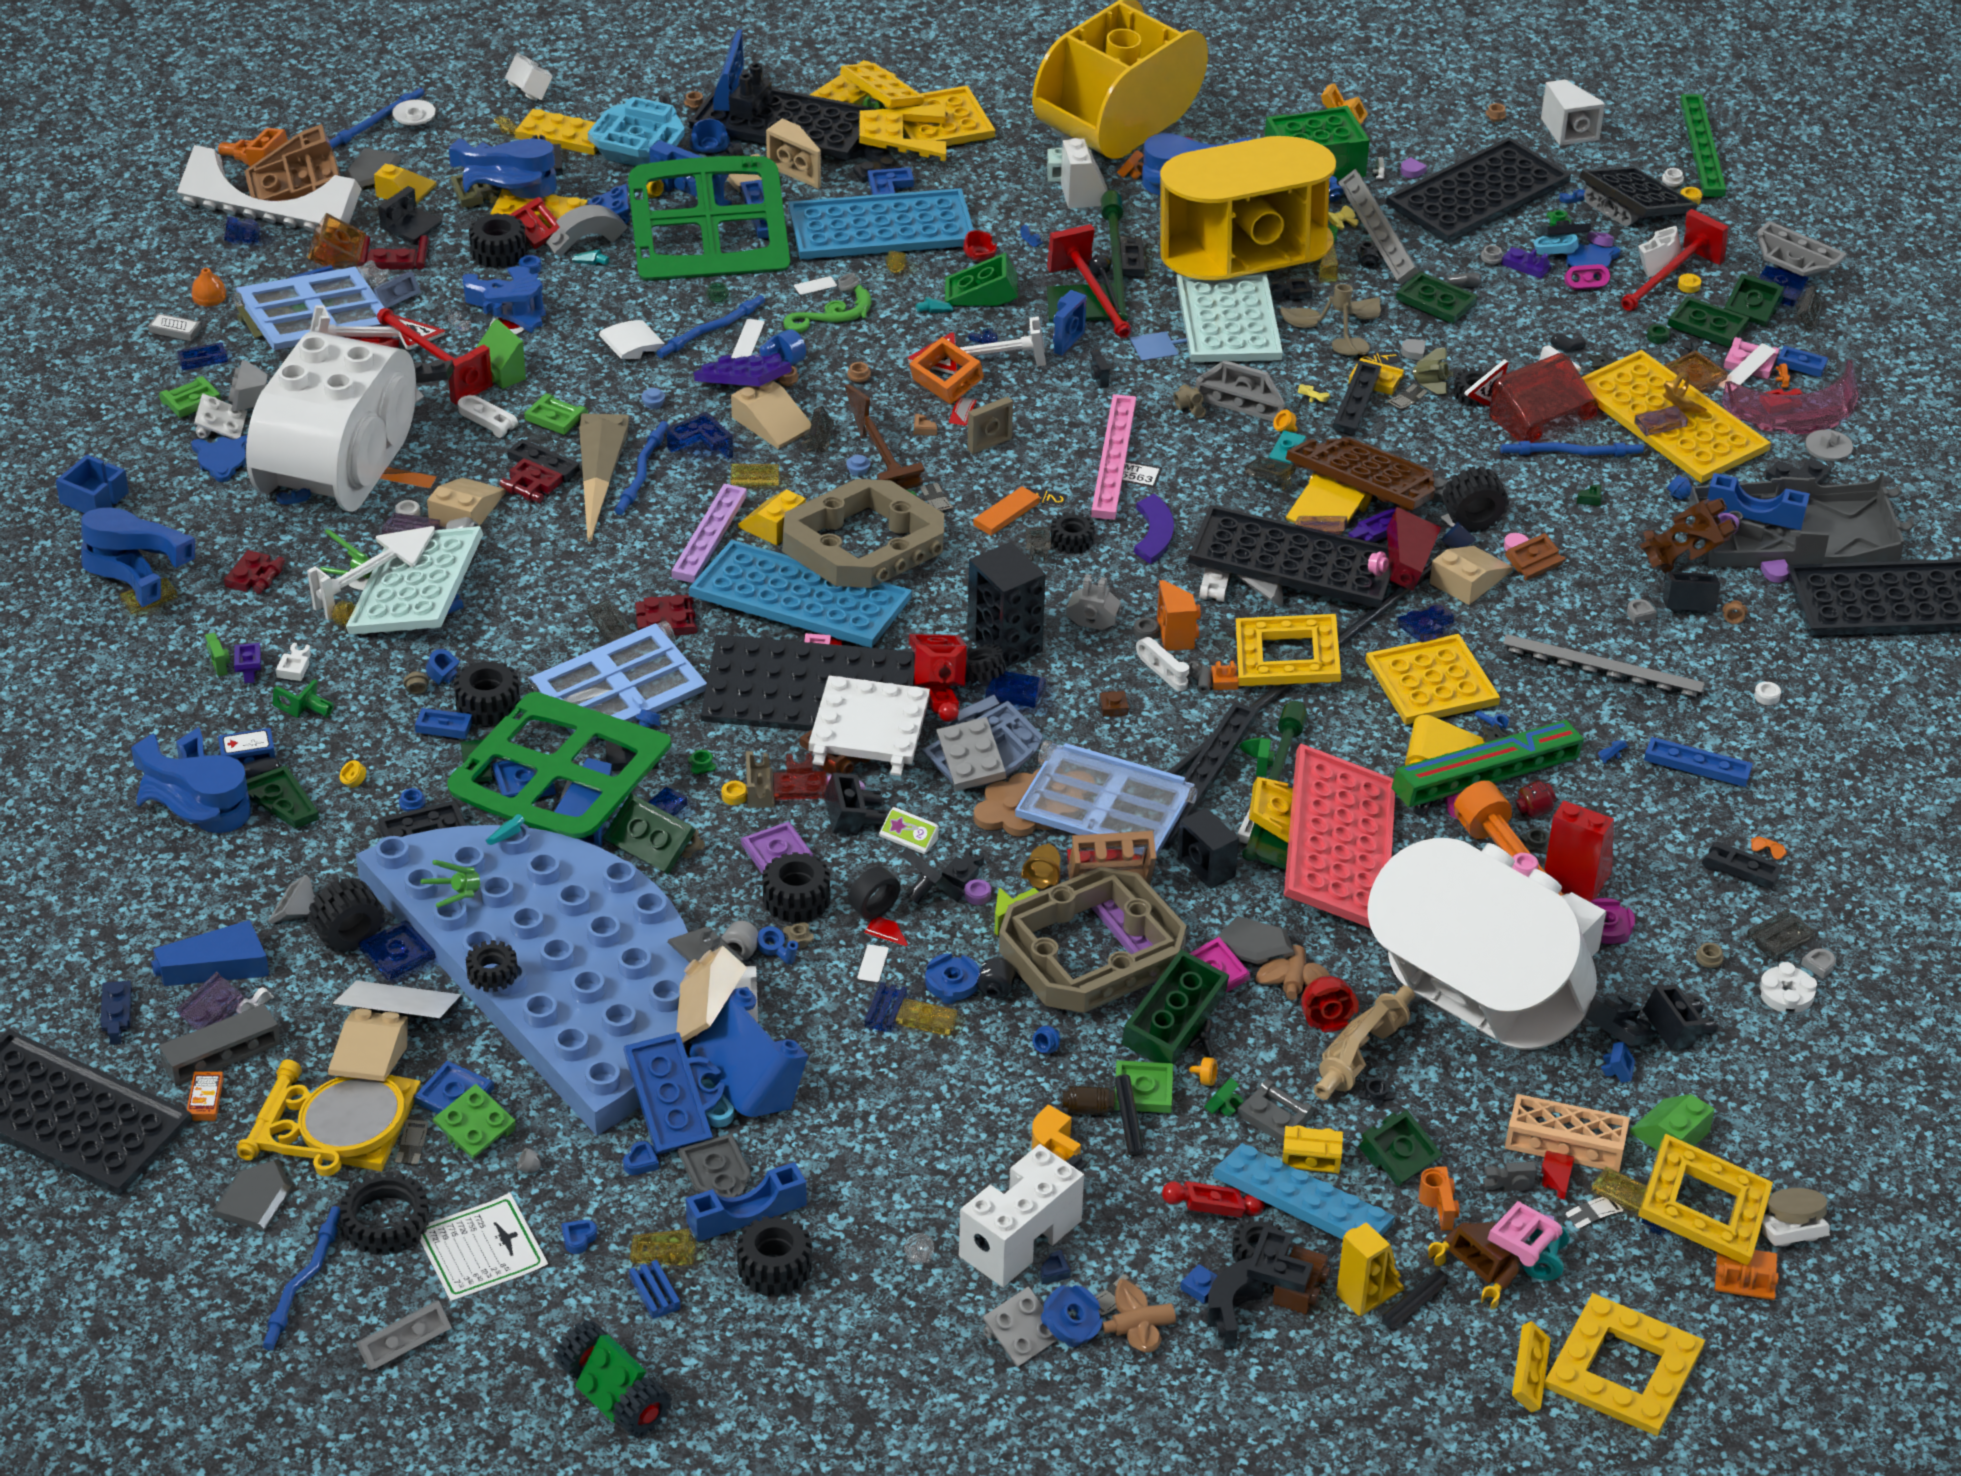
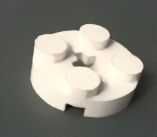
(1788, 976)

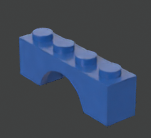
(1784, 510)
(778, 1193)

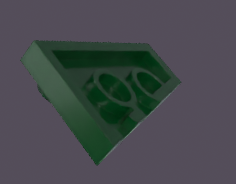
(283, 797)

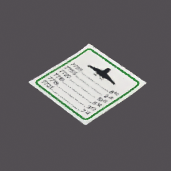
(482, 1247)

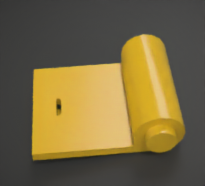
(1328, 498)
(1435, 738)

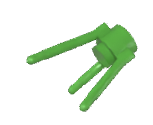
(358, 557)
(465, 882)

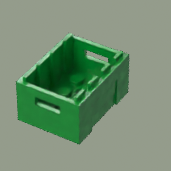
(1332, 128)

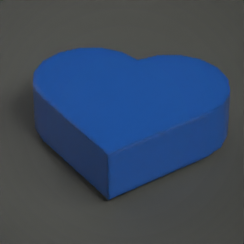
(640, 1159)
(578, 1235)

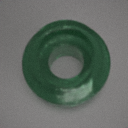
(717, 292)

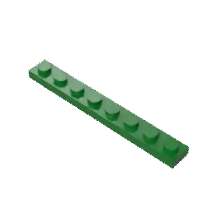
(1702, 145)

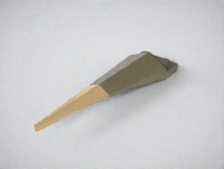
(601, 445)

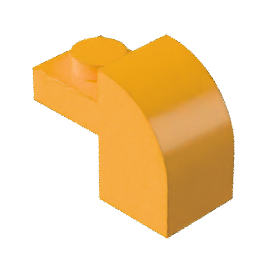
(1332, 98)
(1053, 1131)

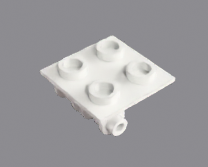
(218, 417)

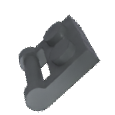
(1270, 1117)

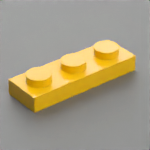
(1531, 1367)

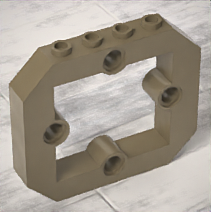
(825, 553)
(1038, 958)

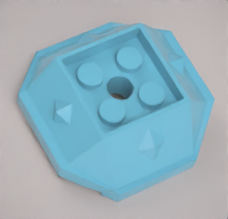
(631, 128)

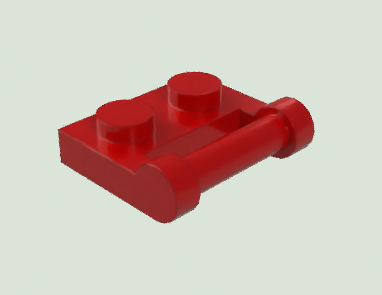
(535, 229)

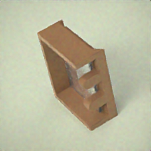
(1118, 851)

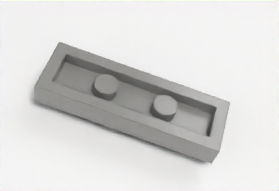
(403, 1335)

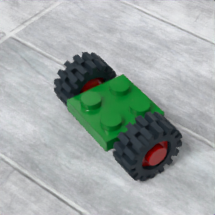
(612, 1379)

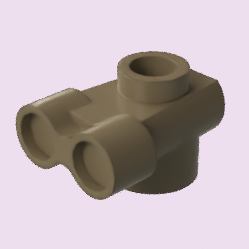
(1190, 398)

